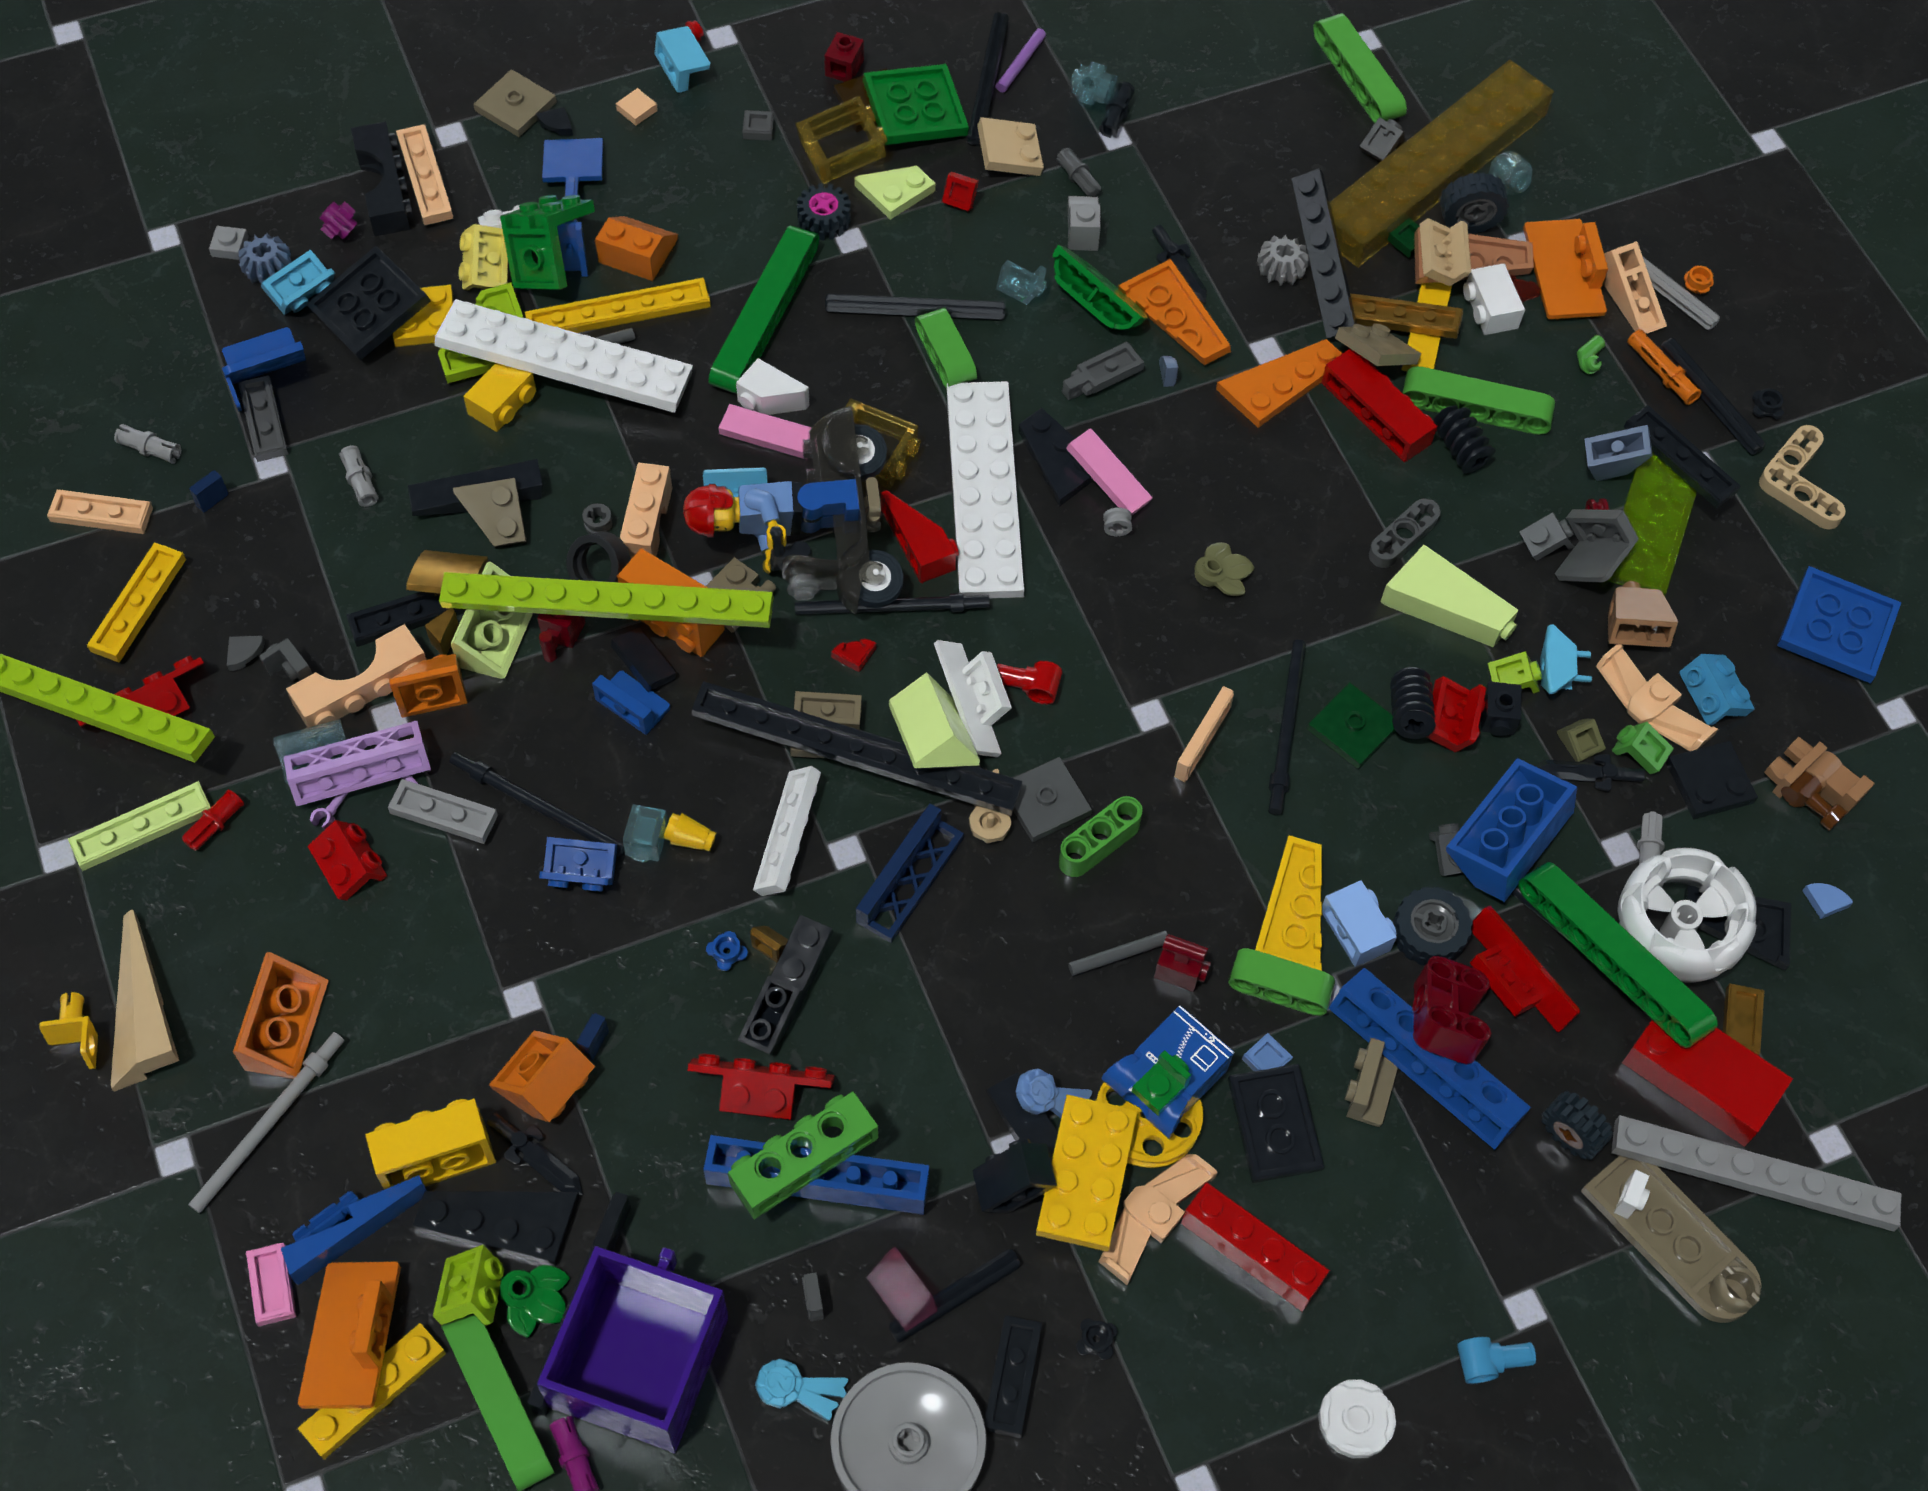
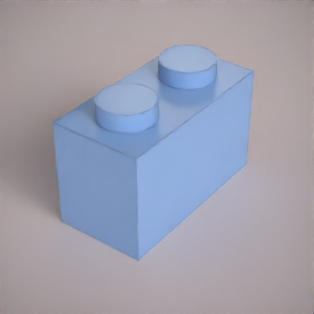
(1359, 923)

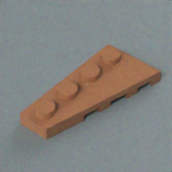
(1486, 252)

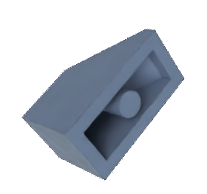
(1618, 452)

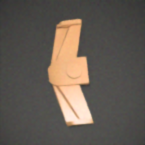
(1652, 701)
(1153, 1212)

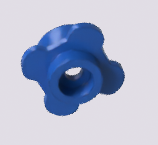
(726, 941)

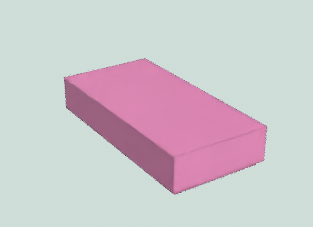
(270, 1285)

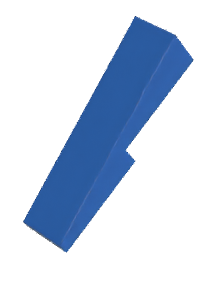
(369, 1215)

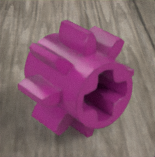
(338, 220)

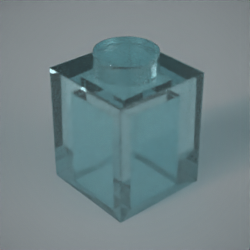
(645, 833)

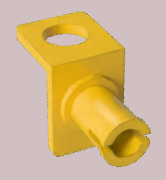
(72, 1028)

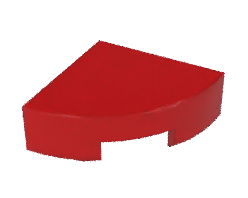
(854, 653)

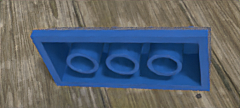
(1512, 828)

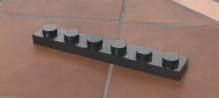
(1324, 252)

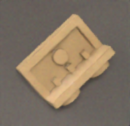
(1445, 251)

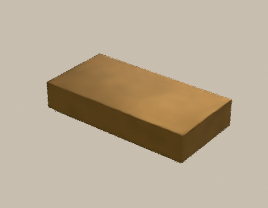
(1744, 1015)

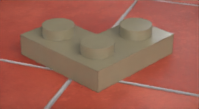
(833, 707)

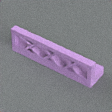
(357, 766)

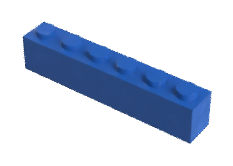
(854, 1181)

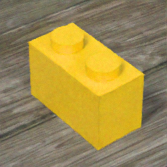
(499, 395)

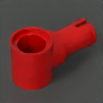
(1038, 681)

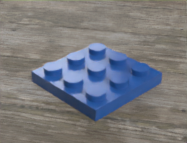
(1839, 624)

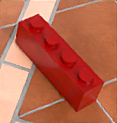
(1379, 404)
(1254, 1246)

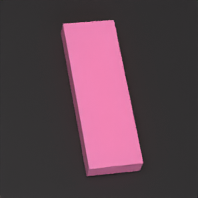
(764, 430)
(1108, 472)

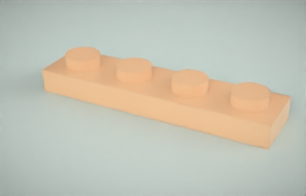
(424, 174)

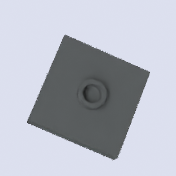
(1049, 800)

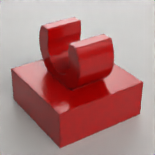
(960, 191)

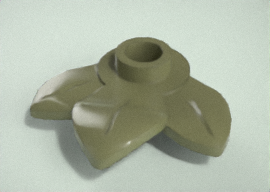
(1223, 569)

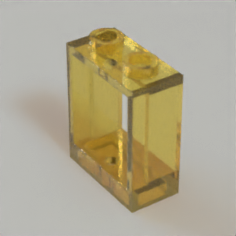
(832, 121)
(895, 428)

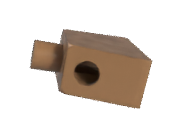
(1640, 617)

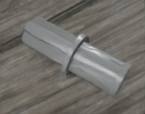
(1651, 836)

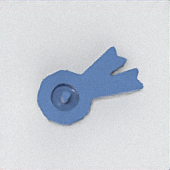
(1039, 1093)

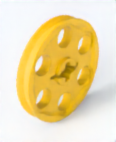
(1173, 1148)

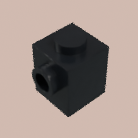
(1501, 708)

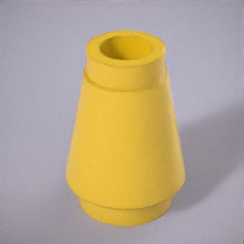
(688, 833)

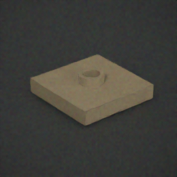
(514, 103)

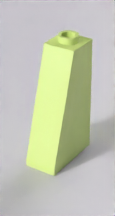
(1449, 598)

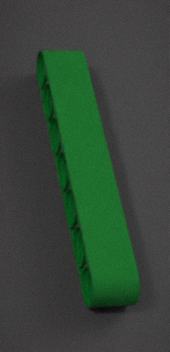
(764, 307)
(1618, 955)

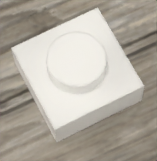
(1633, 1195)

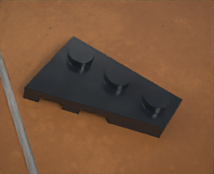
(1772, 931)

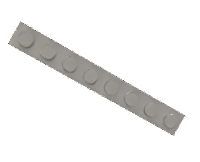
(1757, 1173)

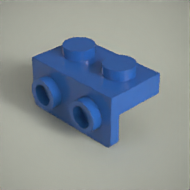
(579, 862)

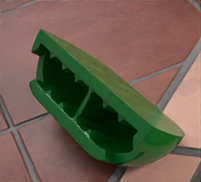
(1095, 291)

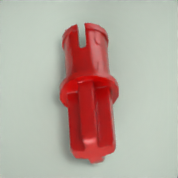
(212, 820)

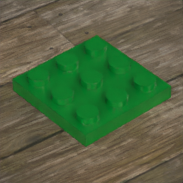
(915, 103)

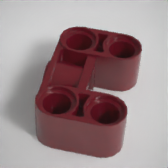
(1441, 1009)

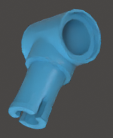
(1485, 1360)

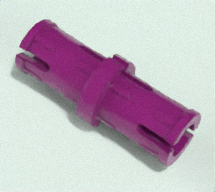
(573, 1455)

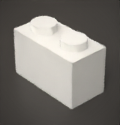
(1493, 299)

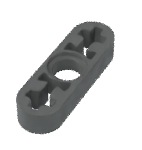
(1403, 545)

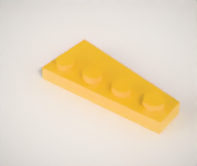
(1295, 906)

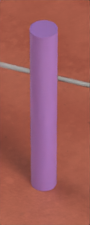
(1020, 60)

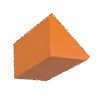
(279, 1018)

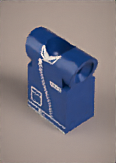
(1194, 1044)

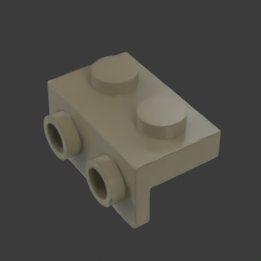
(1373, 1086)

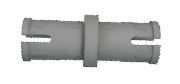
(147, 443)
(358, 476)

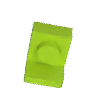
(1516, 670)

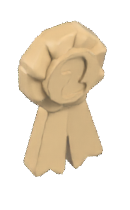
(989, 824)

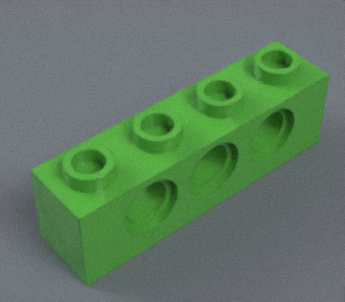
(763, 1193)

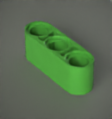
(945, 347)
(1094, 849)
(1282, 982)

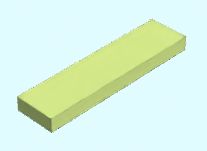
(139, 826)

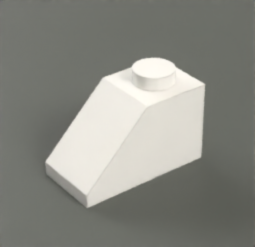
(770, 390)

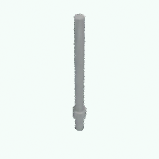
(313, 1066)

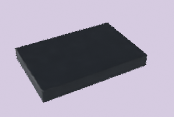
(1275, 1123)

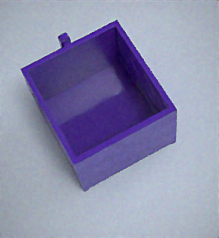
(634, 1348)

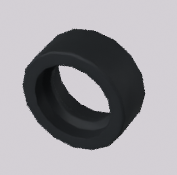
(578, 551)

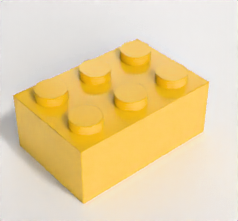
(431, 1145)

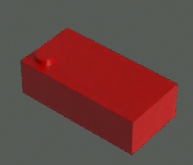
(1711, 1078)

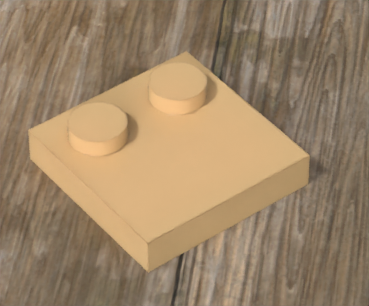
(1010, 146)

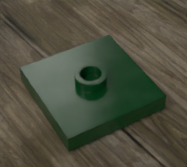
(1353, 725)

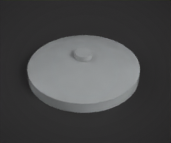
(908, 1432)

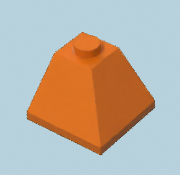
(429, 686)

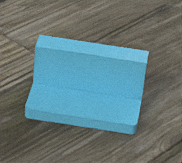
(680, 55)

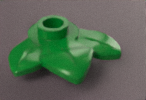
(539, 1302)

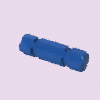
(329, 1217)

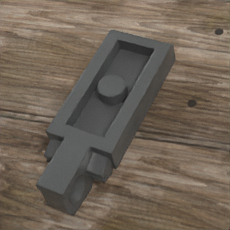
(1103, 371)

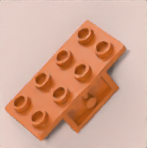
(1568, 267)
(349, 1335)

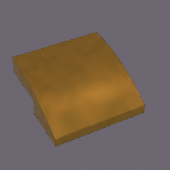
(430, 568)

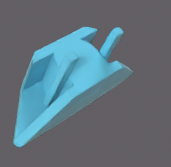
(1559, 661)

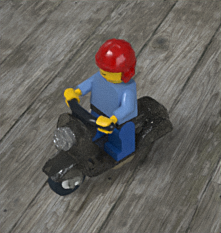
(840, 460)

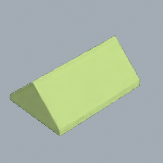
(489, 639)
(932, 726)

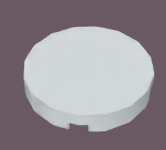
(1357, 1419)

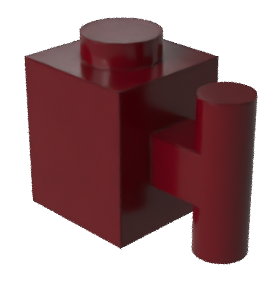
(556, 631)
(1182, 963)

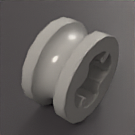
(1117, 521)

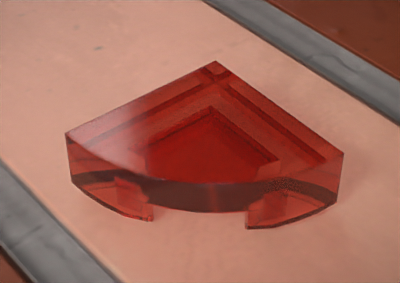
(1525, 289)

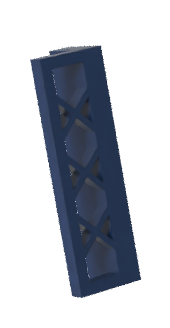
(899, 865)

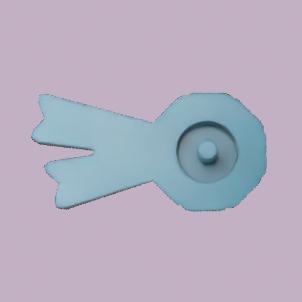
(782, 1384)

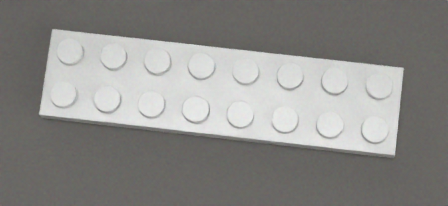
(564, 355)
(984, 490)

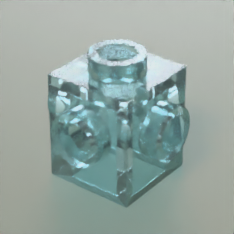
(1103, 83)

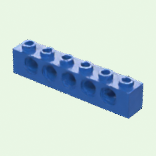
(1461, 1088)

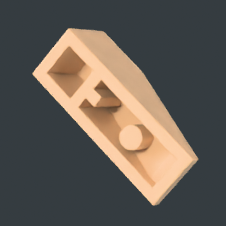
(1632, 288)

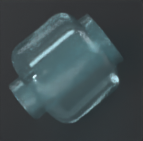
(1513, 171)

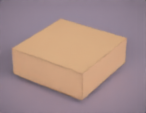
(636, 106)

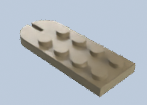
(1680, 1242)

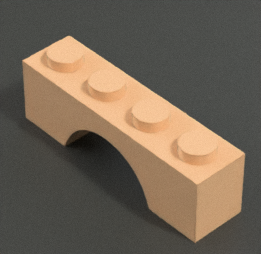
(326, 700)

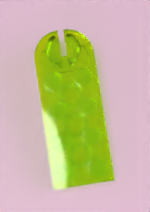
(1659, 513)

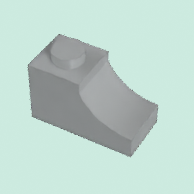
(1083, 223)

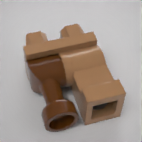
(1817, 781)

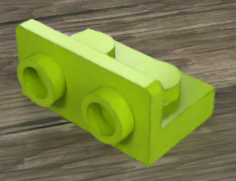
(469, 1286)

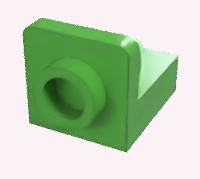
(1644, 746)

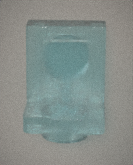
(1020, 282)

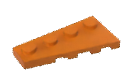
(1177, 311)
(1278, 383)

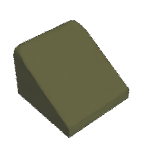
(1582, 739)

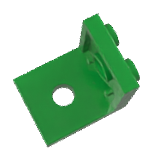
(535, 230)

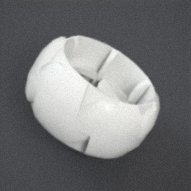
(1678, 944)

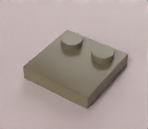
(1378, 345)

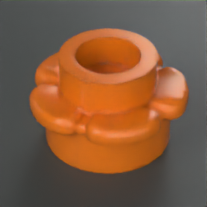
(1699, 279)

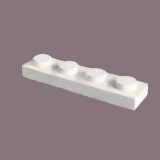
(787, 831)

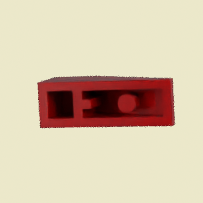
(920, 538)

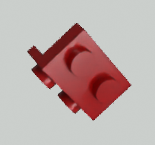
(1456, 713)
(346, 858)

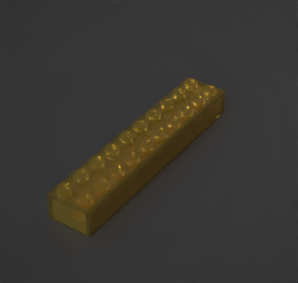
(1444, 150)

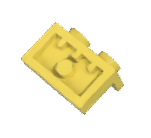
(483, 257)

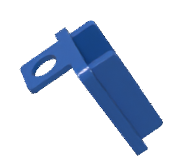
(260, 357)

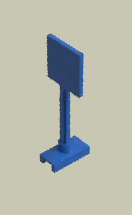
(570, 163)

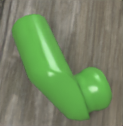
(1587, 355)

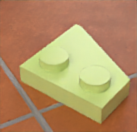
(895, 189)

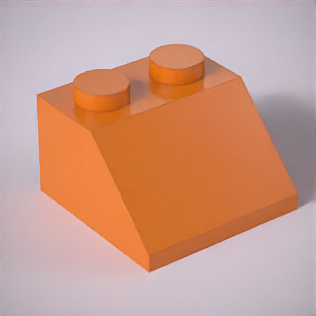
(634, 246)
(543, 1075)

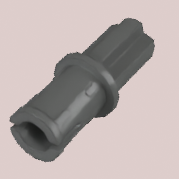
(1078, 172)

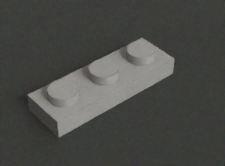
(443, 811)

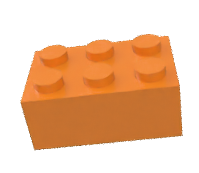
(648, 569)

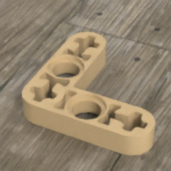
(1790, 475)

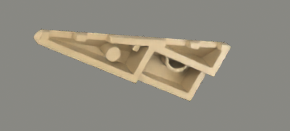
(141, 1026)

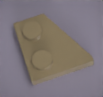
(495, 510)

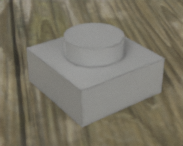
(227, 242)

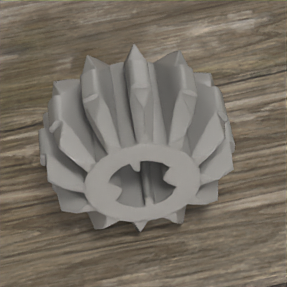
(1283, 260)

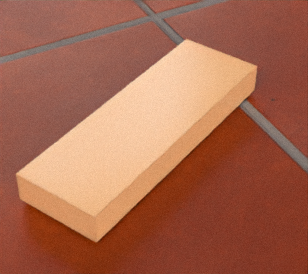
(100, 511)
(1204, 734)

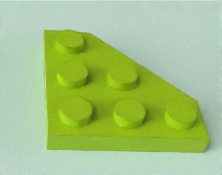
(462, 366)

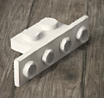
(976, 693)

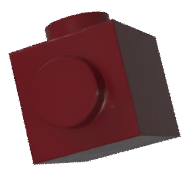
(844, 57)

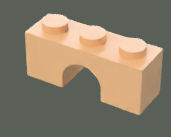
(646, 502)

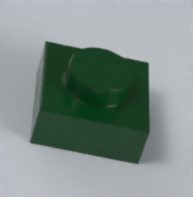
(1403, 237)

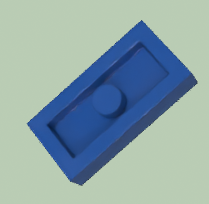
(630, 701)

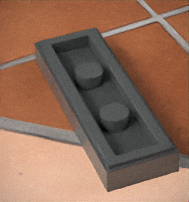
(263, 418)

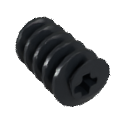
(1464, 438)
(1412, 703)

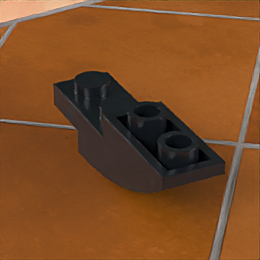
(787, 986)

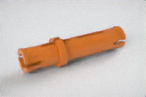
(1672, 375)

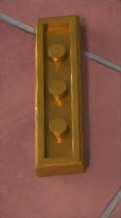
(1407, 315)

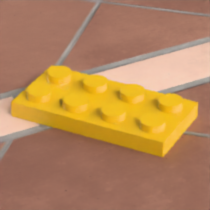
(1088, 1173)

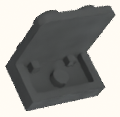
(1603, 544)

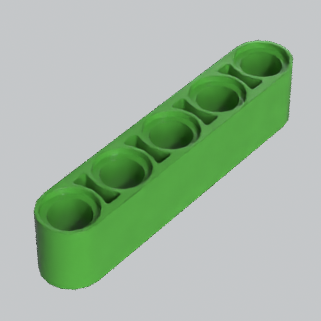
(1359, 68)
(1487, 400)
(498, 1401)

